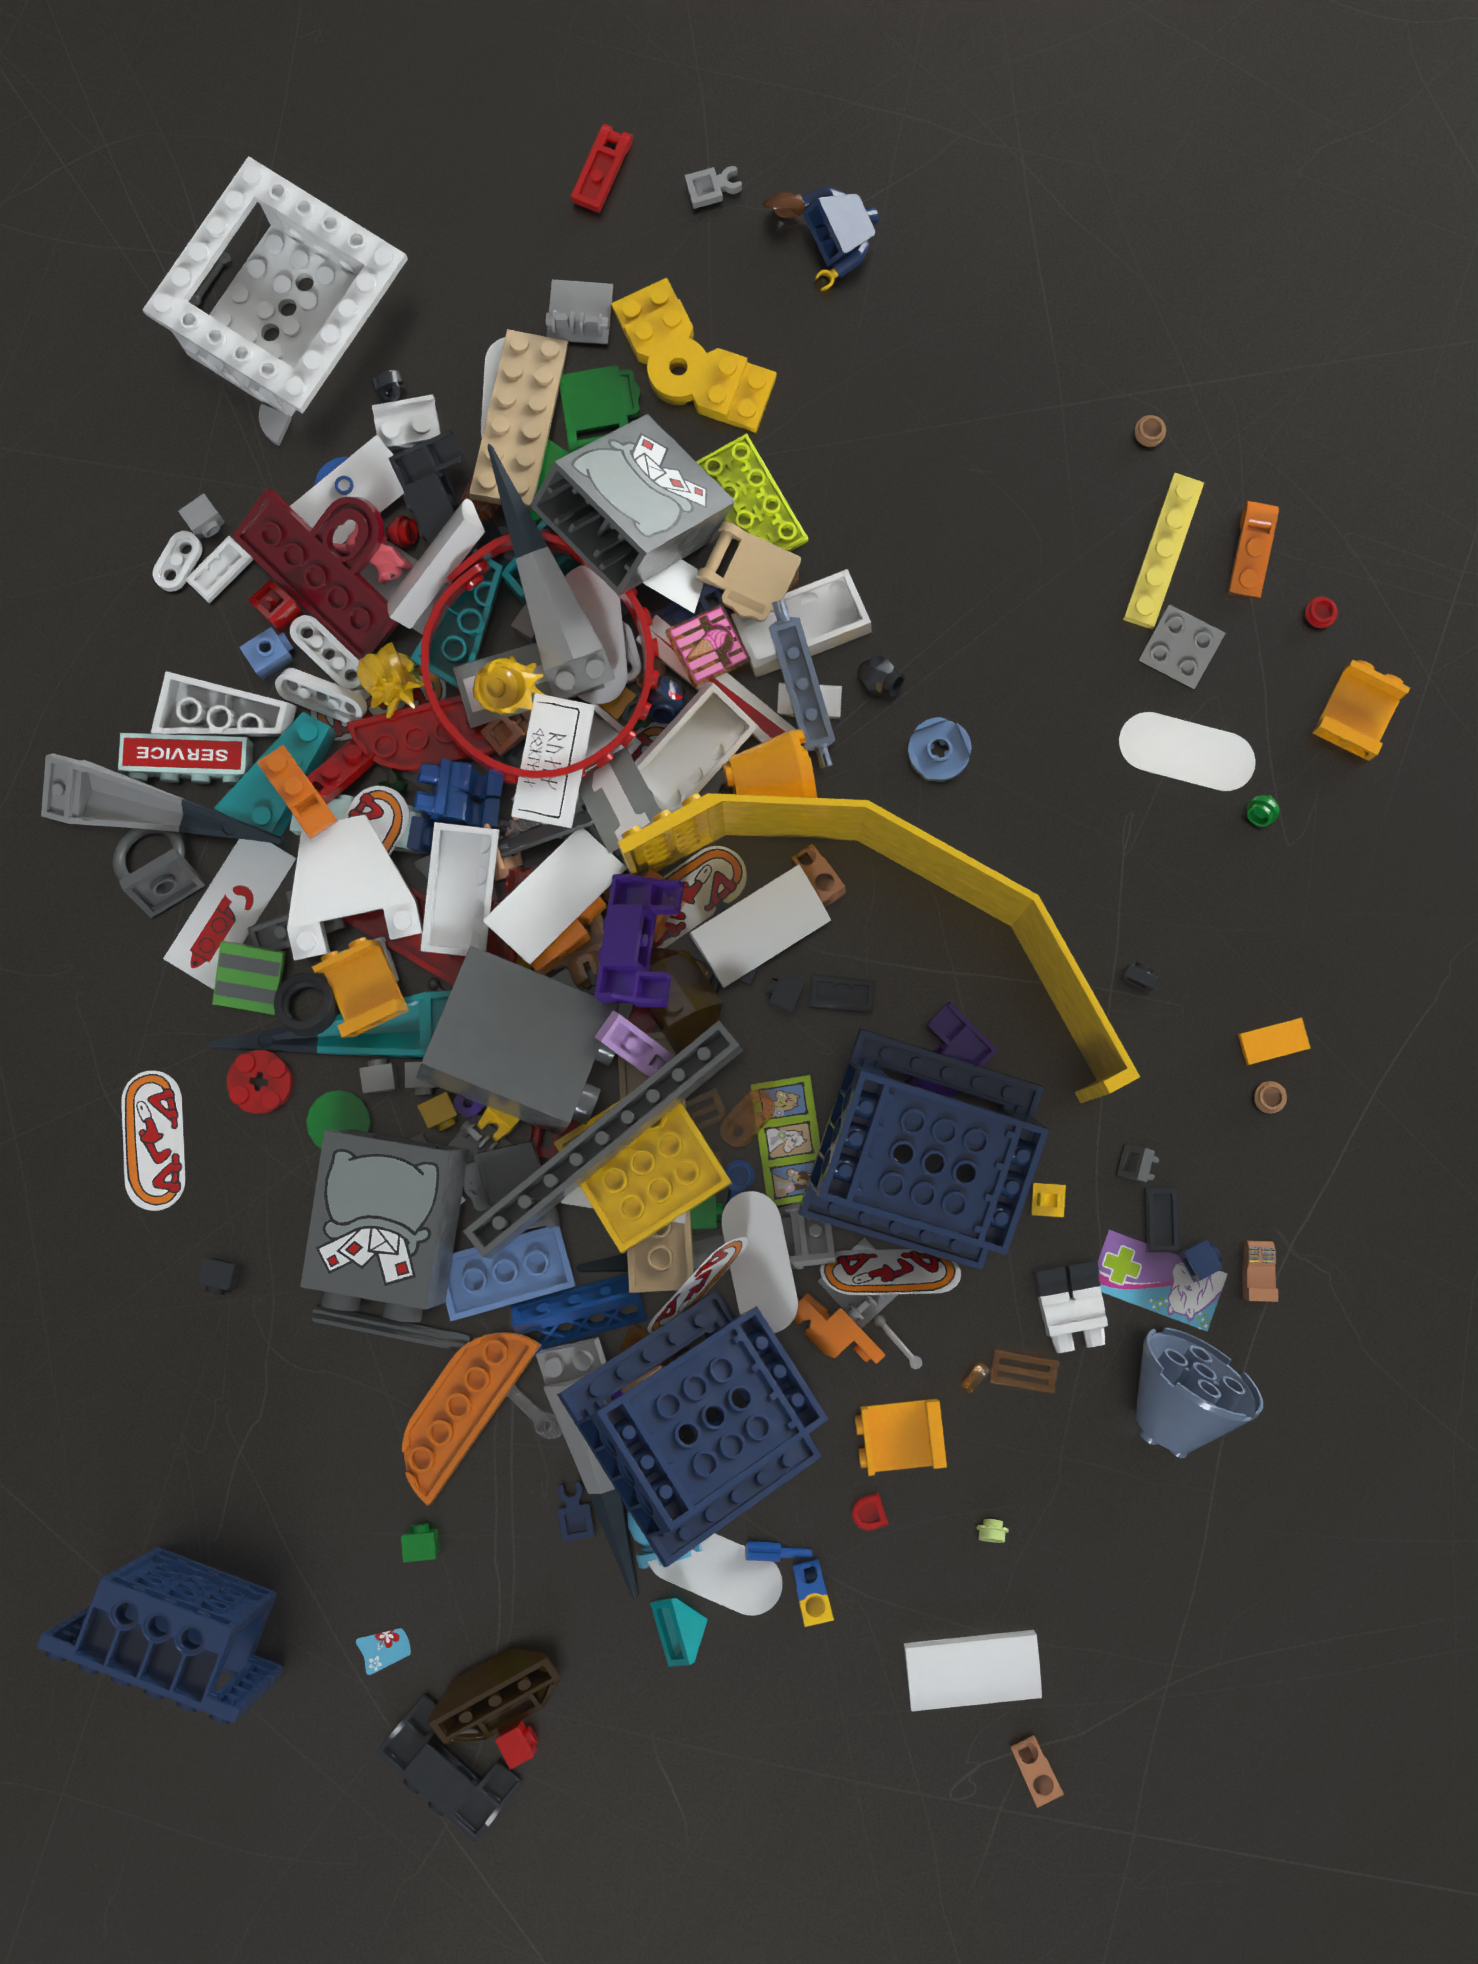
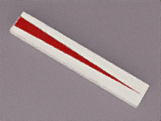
(769, 722)

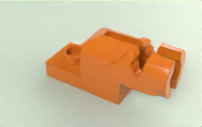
(569, 940)
(834, 1331)

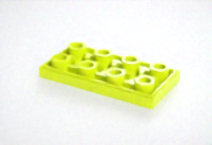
(759, 502)

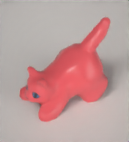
(386, 559)

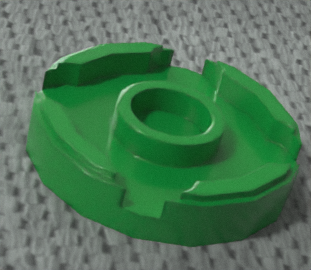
(337, 1111)

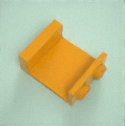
(1360, 709)
(362, 986)
(901, 1436)

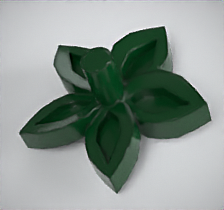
(394, 782)

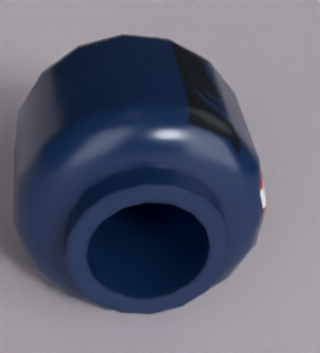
(666, 699)

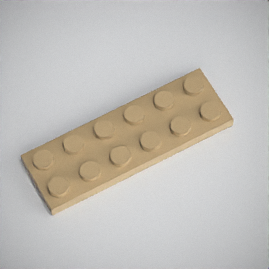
(520, 414)

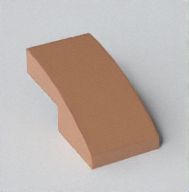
(507, 732)

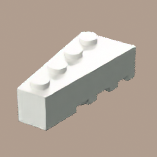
(210, 709)

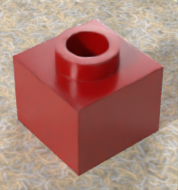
(517, 1744)

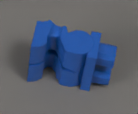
(453, 792)

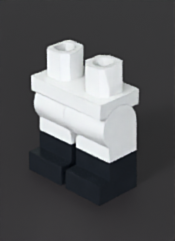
(1067, 1314)

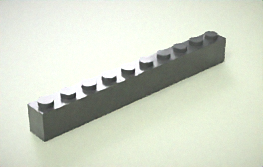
(603, 1140)

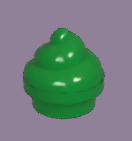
(1262, 810)

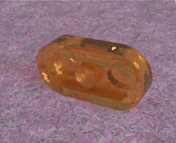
(746, 1117)

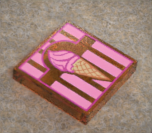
(707, 645)

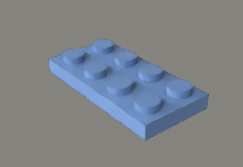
(523, 1270)

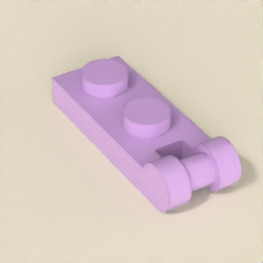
(633, 1044)

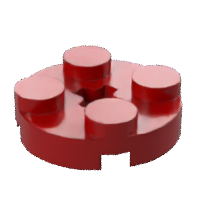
(269, 1097)

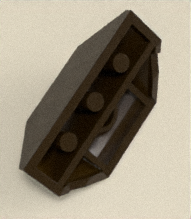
(691, 999)
(494, 1696)

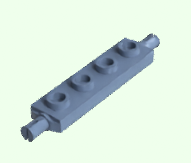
(801, 683)

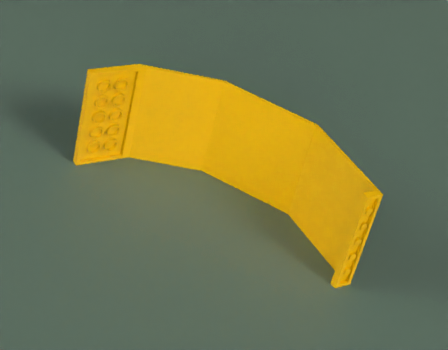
(717, 815)

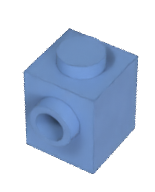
(268, 652)

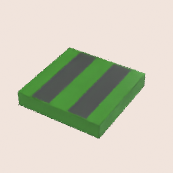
(248, 977)

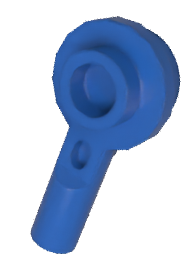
(741, 1175)

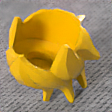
(388, 678)
(506, 685)

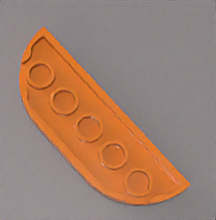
(461, 1407)

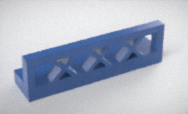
(576, 1307)

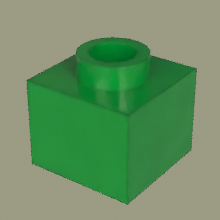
(707, 1214)
(420, 1543)

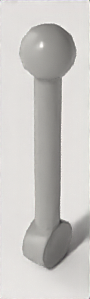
(914, 1361)

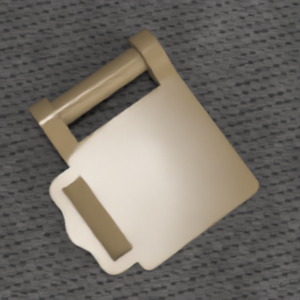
(755, 576)

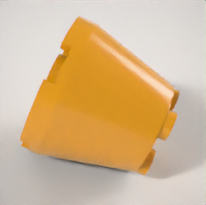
(773, 768)

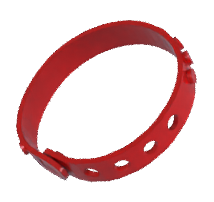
(470, 575)

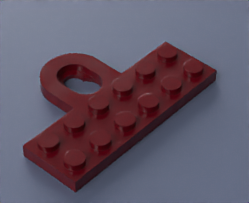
(315, 573)

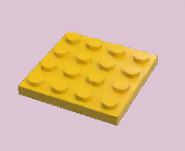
(652, 1178)

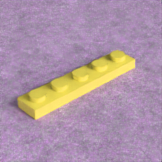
(1163, 551)

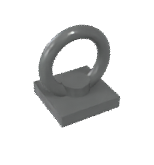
(161, 880)

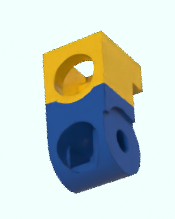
(812, 1593)

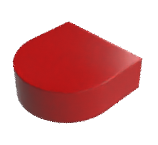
(869, 1512)

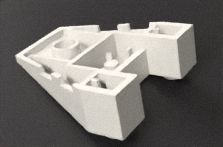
(342, 876)

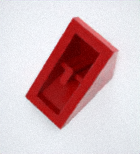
(276, 606)

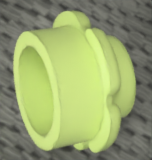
(992, 1531)

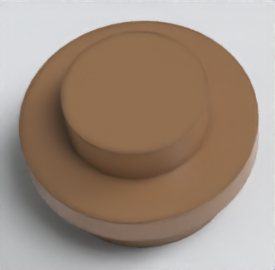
(1150, 431)
(1270, 1097)

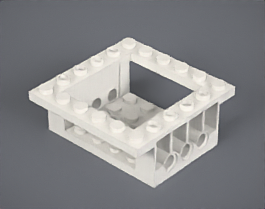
(304, 241)

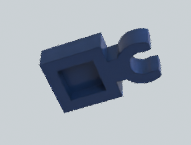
(420, 835)
(576, 1518)

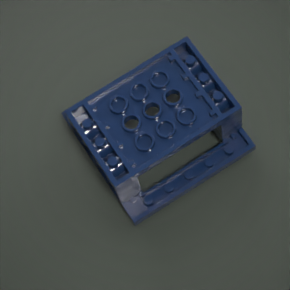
(902, 1202)
(695, 1489)
(174, 1634)

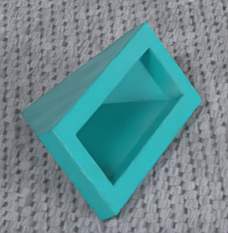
(679, 1630)

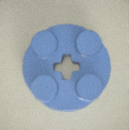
(946, 733)

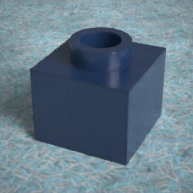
(1201, 1260)

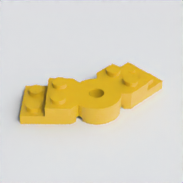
(716, 381)

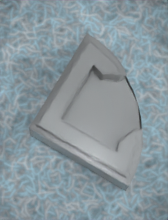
(273, 423)

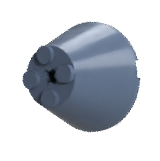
(1190, 1393)

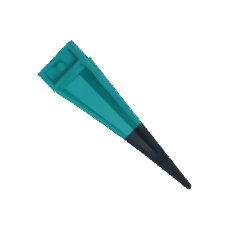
(400, 1037)

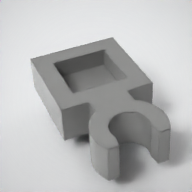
(707, 187)

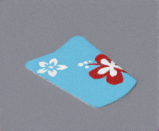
(383, 1649)

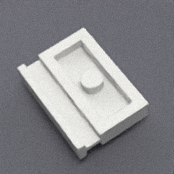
(406, 422)

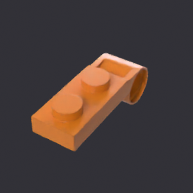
(1253, 549)
(297, 791)

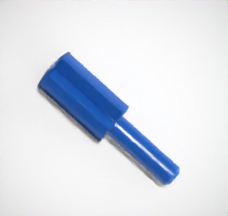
(773, 1552)

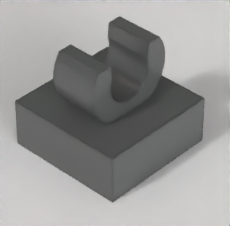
(1136, 1163)

